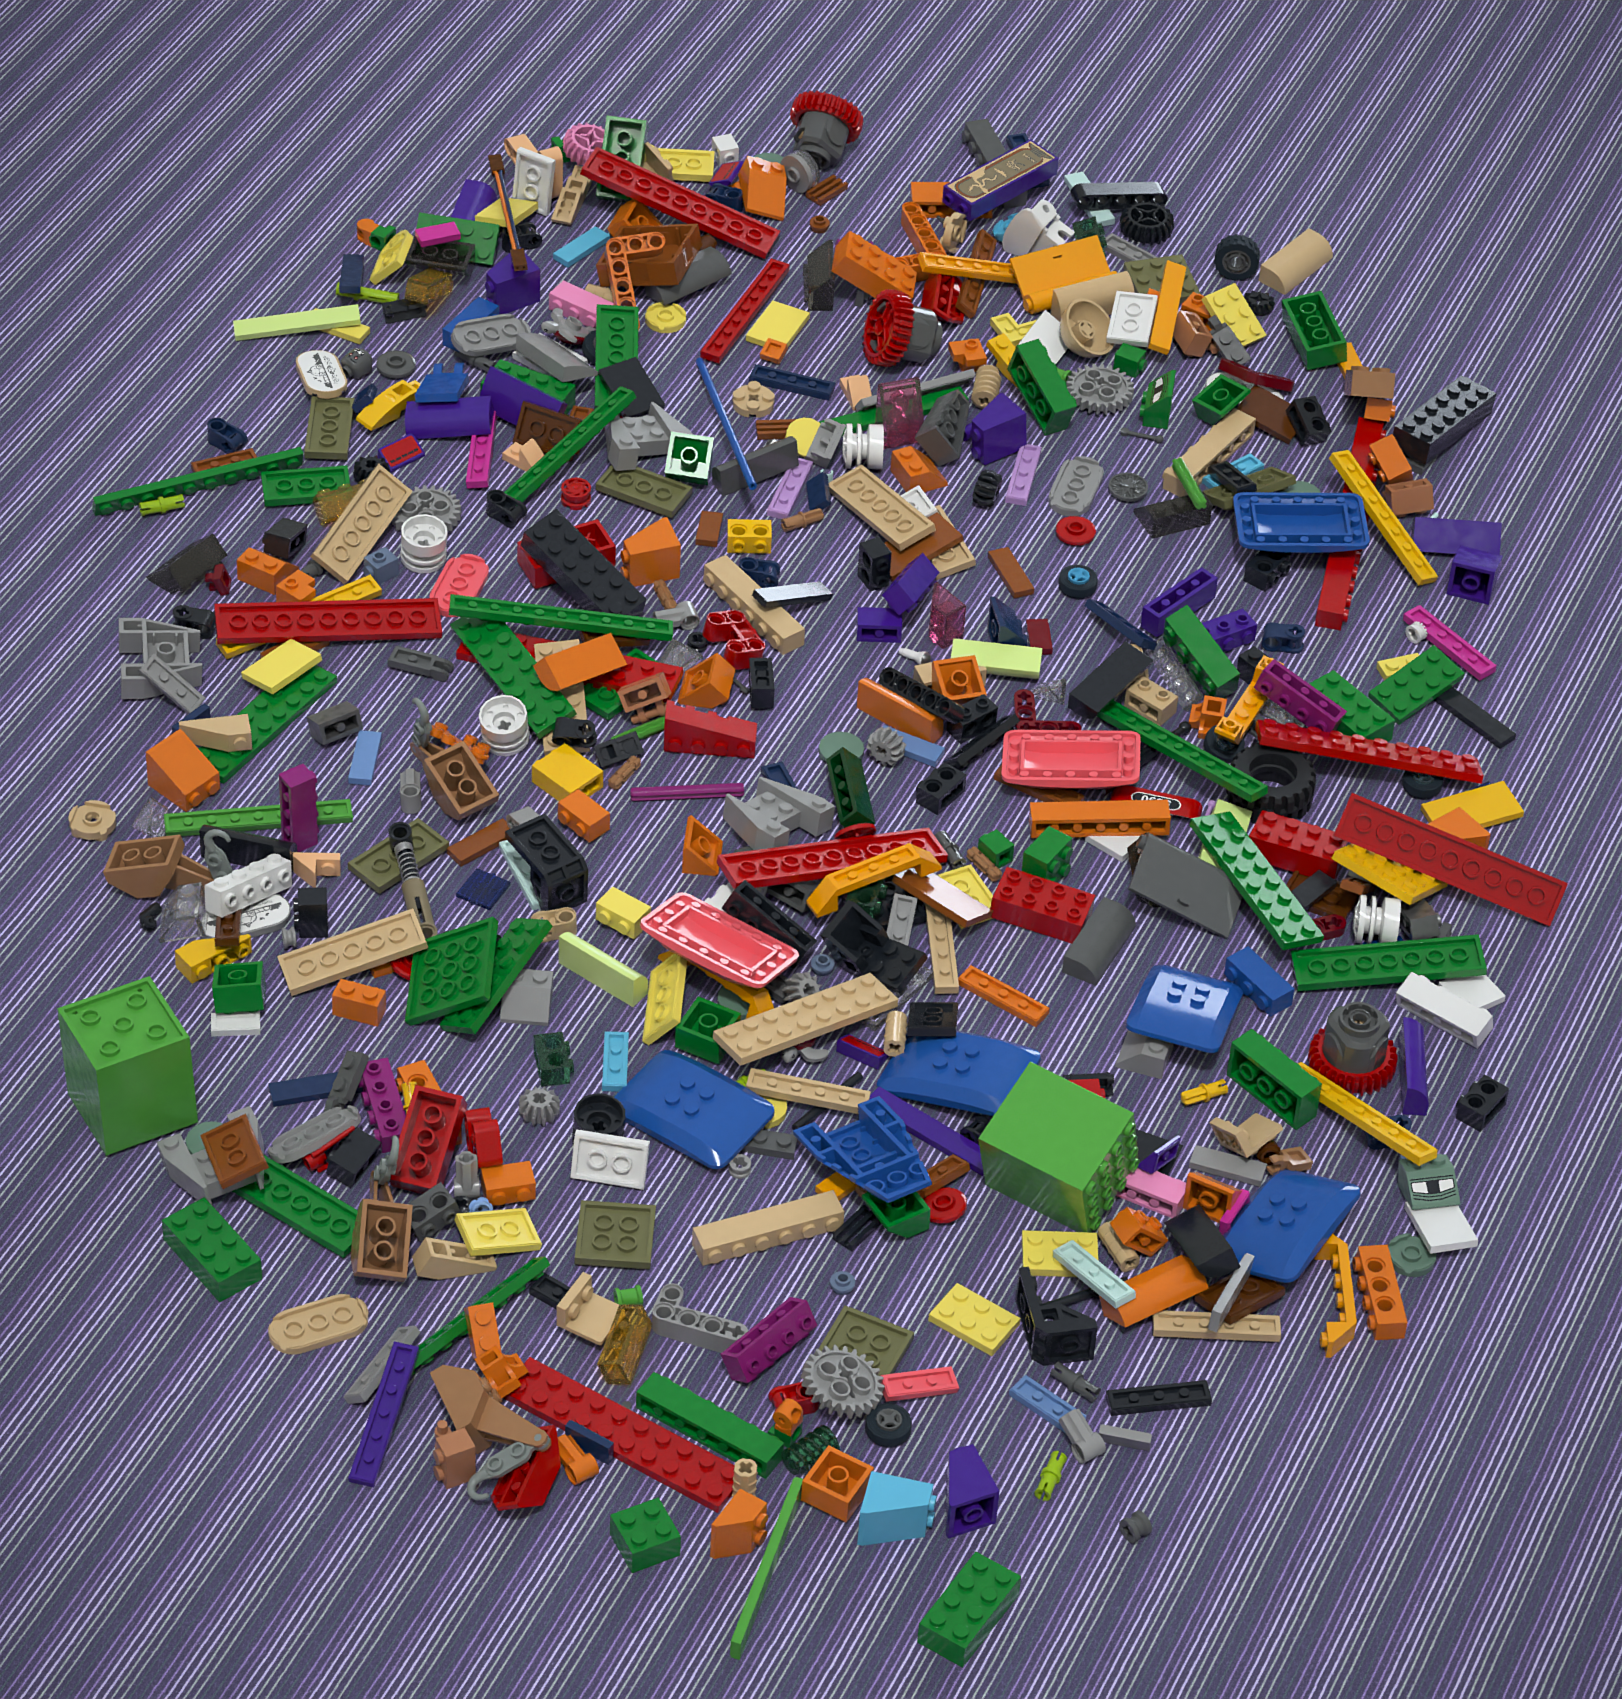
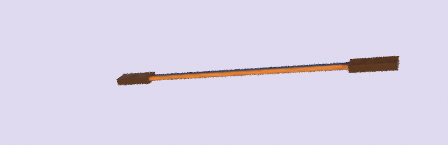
(517, 255)

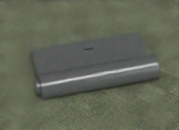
(1185, 885)

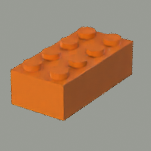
(871, 267)

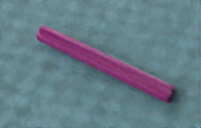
(686, 791)

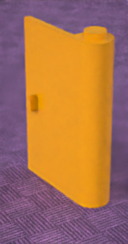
(1044, 270)

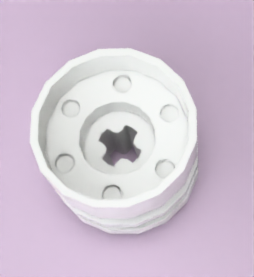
(863, 446)
(423, 543)
(504, 725)
(1377, 920)

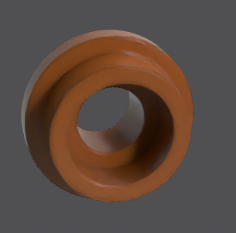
(819, 224)

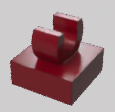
(220, 580)

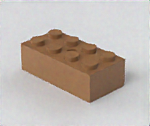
(1366, 383)

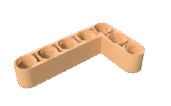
(513, 143)

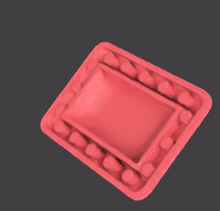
(1071, 758)
(718, 941)

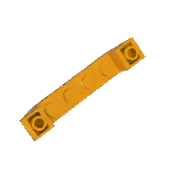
(1245, 711)
(825, 896)
(757, 997)
(1341, 1332)

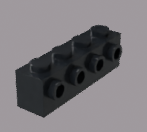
(759, 912)

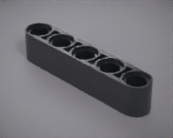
(1116, 195)
(921, 695)

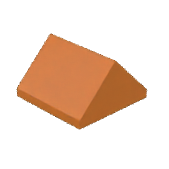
(700, 849)

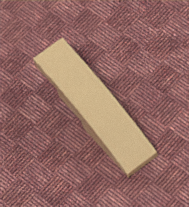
(571, 197)

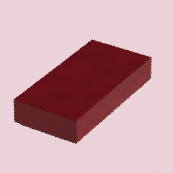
(1039, 635)

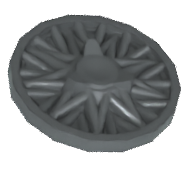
(396, 364)
(1128, 487)

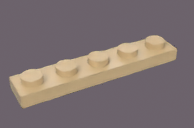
(941, 952)
(806, 1091)
(1195, 1325)

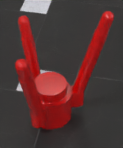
(316, 1159)

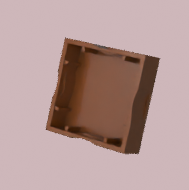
(668, 268)

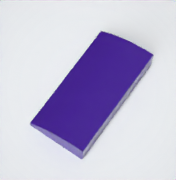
(510, 392)

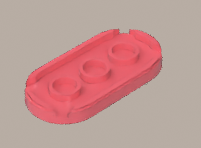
(460, 577)

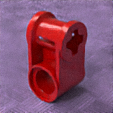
(795, 1392)

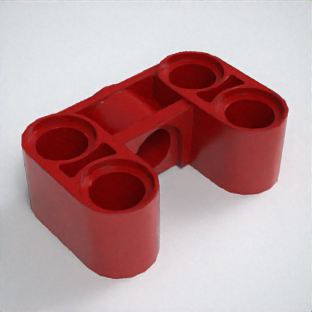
(740, 636)
(483, 1137)

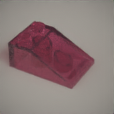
(899, 411)

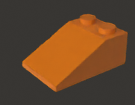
(763, 187)

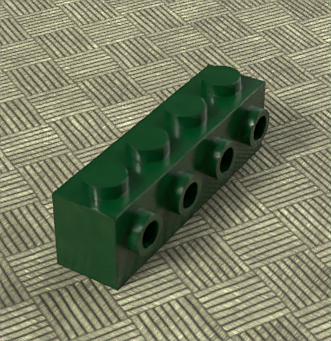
(849, 788)

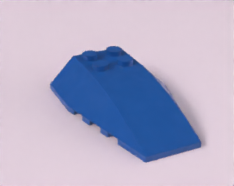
(870, 1152)

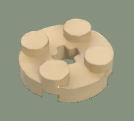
(954, 232)
(753, 400)
(97, 830)

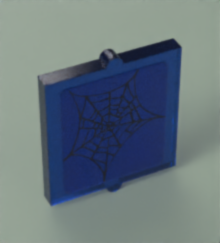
(483, 889)

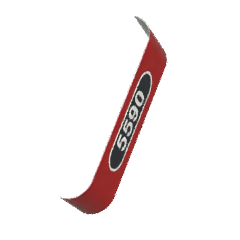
(1177, 805)

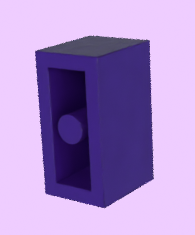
(878, 625)

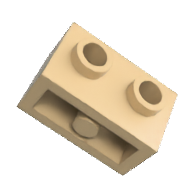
(1151, 701)

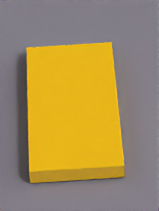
(1485, 804)

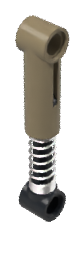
(413, 887)

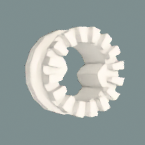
(1416, 632)

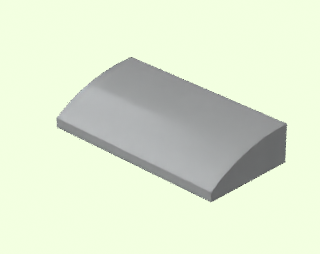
(553, 357)

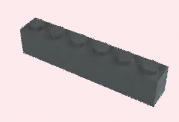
(986, 146)

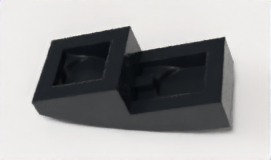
(618, 749)

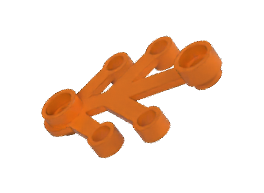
(480, 751)

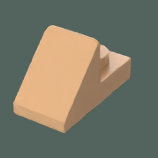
(855, 388)
(523, 455)
(311, 865)

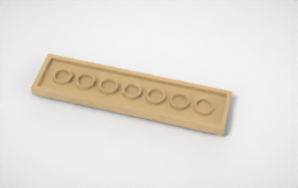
(805, 1019)

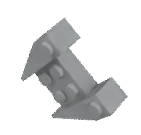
(640, 437)
(166, 641)
(775, 812)
(195, 1170)

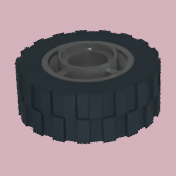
(1240, 267)

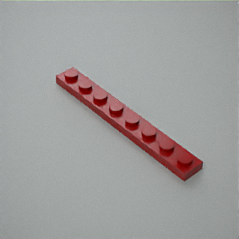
(744, 311)

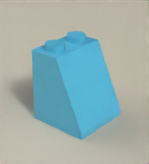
(895, 1509)

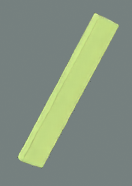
(296, 322)

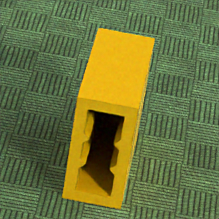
(565, 772)

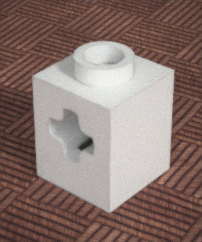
(725, 149)

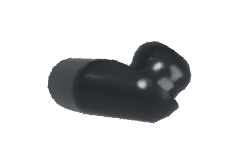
(146, 917)

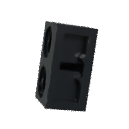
(1308, 420)
(874, 564)
(1266, 569)
(761, 683)
(978, 716)
(940, 788)
(1481, 1102)

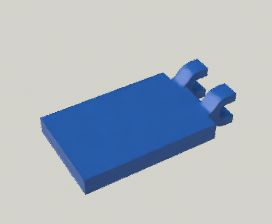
(442, 386)

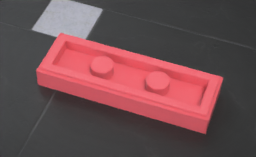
(919, 1384)

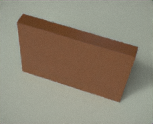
(234, 1151)

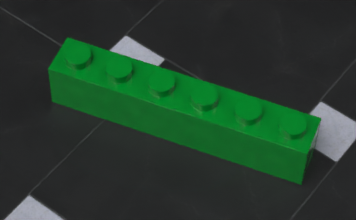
(708, 1423)

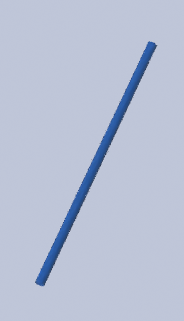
(726, 424)

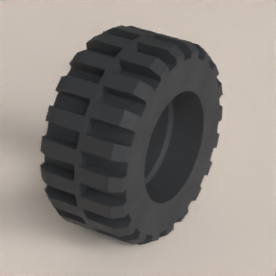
(1277, 766)

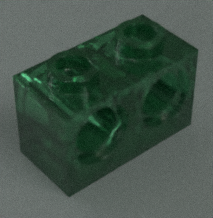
(1088, 228)
(869, 897)
(552, 1059)

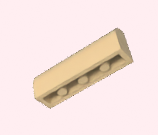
(1296, 261)
(1098, 290)

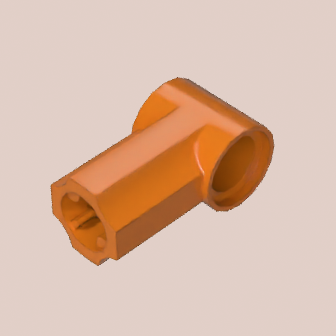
(576, 1463)

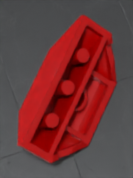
(941, 296)
(531, 1481)

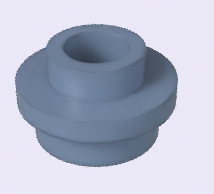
(822, 964)
(842, 1282)

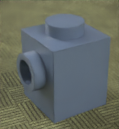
(381, 565)

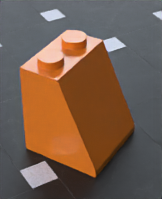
(651, 554)
(181, 771)
(1463, 826)

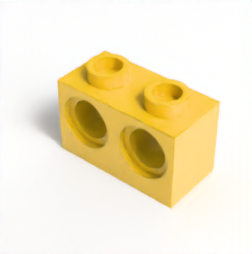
(749, 536)

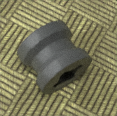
(1135, 1526)

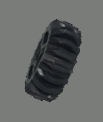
(1146, 223)

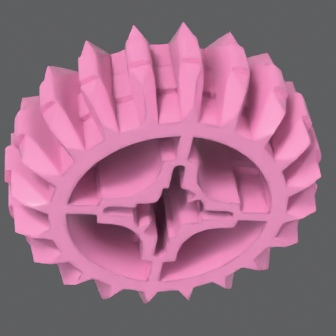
(581, 142)

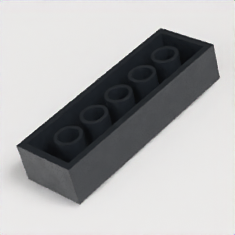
(1443, 419)
(580, 567)

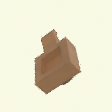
(1290, 1158)

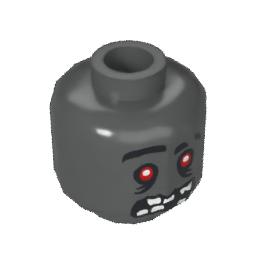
(356, 363)

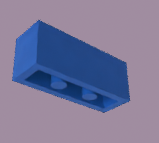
(477, 309)
(1259, 981)

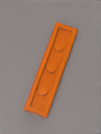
(1003, 996)

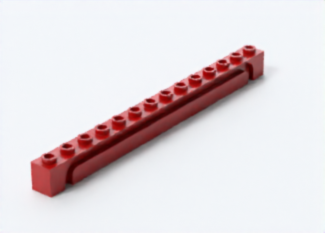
(1340, 565)

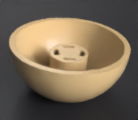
(1085, 328)

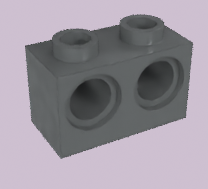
(428, 1209)

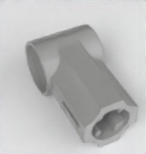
(682, 615)
(410, 791)
(466, 1180)
(1084, 1441)

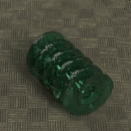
(808, 1449)

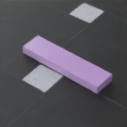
(1023, 475)
(789, 490)

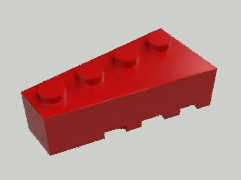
(707, 733)

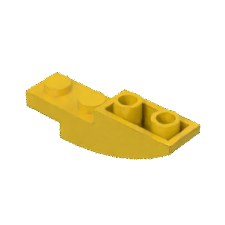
(1002, 350)
(388, 405)

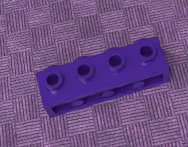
(911, 585)
(1192, 591)
(1231, 630)

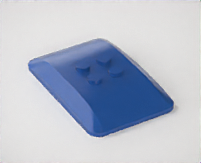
(1301, 522)
(1184, 1008)
(957, 1071)
(693, 1108)
(1289, 1222)

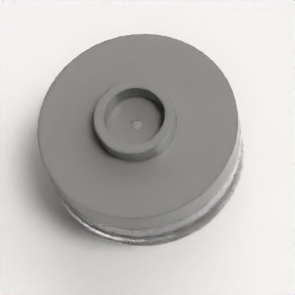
(801, 171)

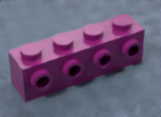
(1299, 697)
(298, 807)
(383, 1102)
(769, 1340)

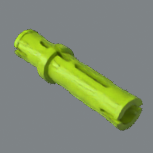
(371, 295)

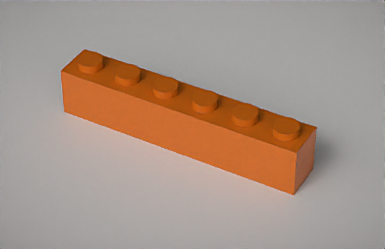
(1101, 817)

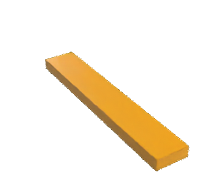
(966, 267)
(1167, 307)

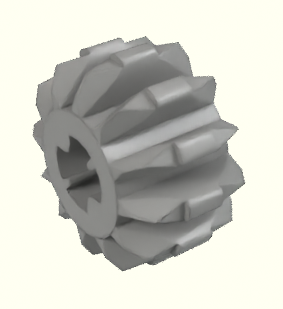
(886, 746)
(800, 986)
(539, 1106)

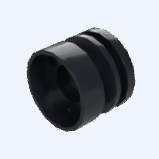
(599, 1114)

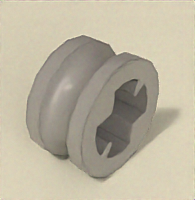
(289, 937)
(740, 1173)

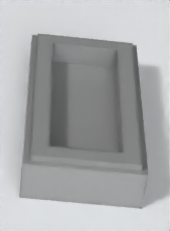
(1125, 1437)

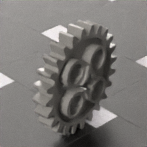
(1100, 388)
(432, 503)
(842, 1381)

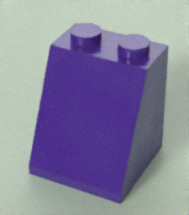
(513, 288)
(998, 430)
(1474, 574)
(970, 1492)

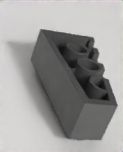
(944, 428)

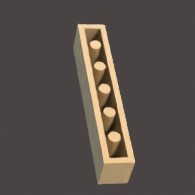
(1212, 449)
(737, 589)
(767, 1228)

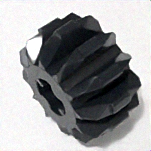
(366, 465)
(987, 488)

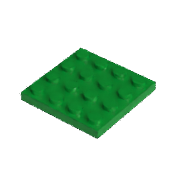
(452, 972)

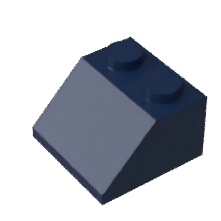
(1003, 624)

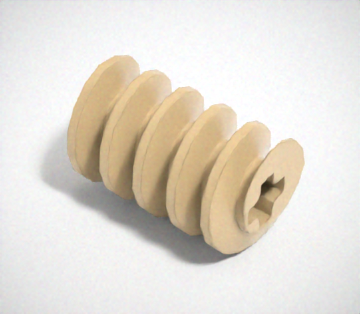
(986, 385)

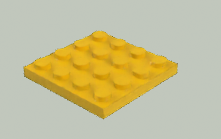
(1387, 874)

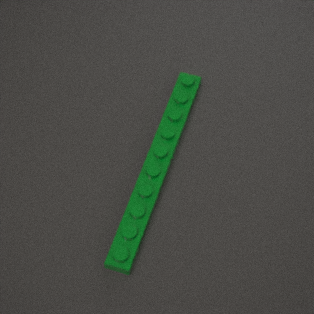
(197, 481)
(560, 617)
(1184, 752)

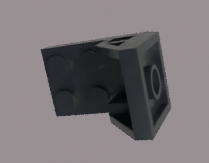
(555, 865)
(864, 948)
(1063, 1340)

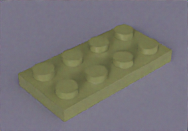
(329, 428)
(1267, 480)
(645, 489)
(379, 864)

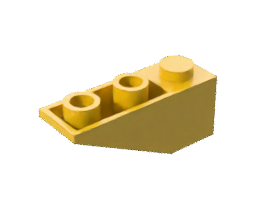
(199, 957)

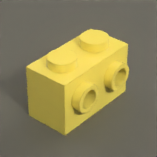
(621, 912)

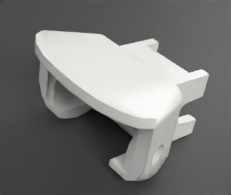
(1029, 232)

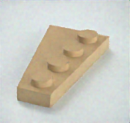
(955, 558)

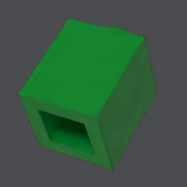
(1130, 360)
(996, 848)

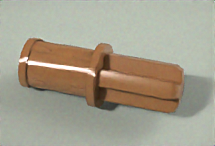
(802, 519)

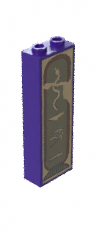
(1000, 180)

